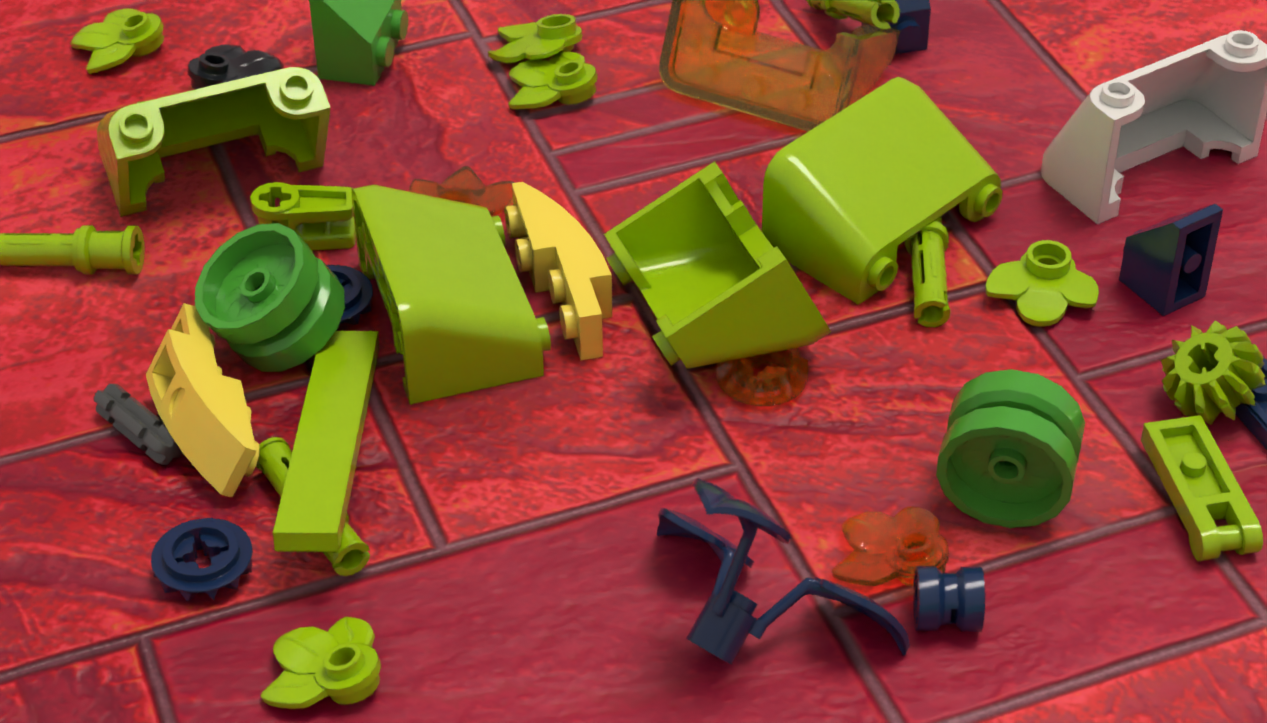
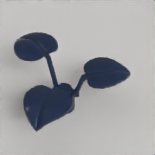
(728, 614)

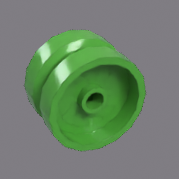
(270, 297)
(1011, 449)

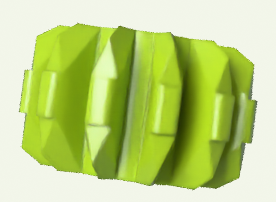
(1213, 372)

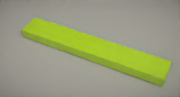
(327, 445)

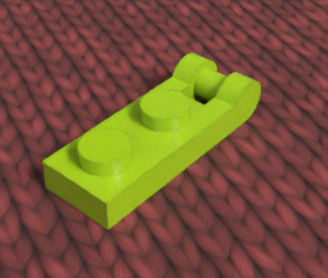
(1202, 487)

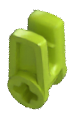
(315, 213)

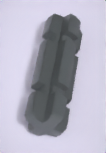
(136, 423)

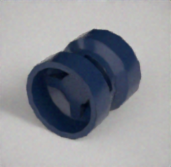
(949, 598)

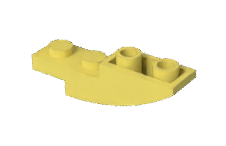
(563, 261)
(202, 406)

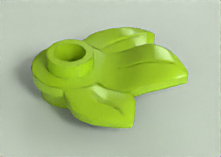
(119, 37)
(538, 39)
(561, 78)
(1043, 284)
(325, 665)

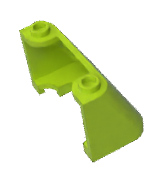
(280, 105)
(867, 184)
(712, 276)
(447, 292)

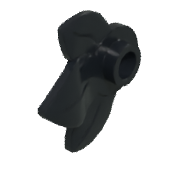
(229, 63)

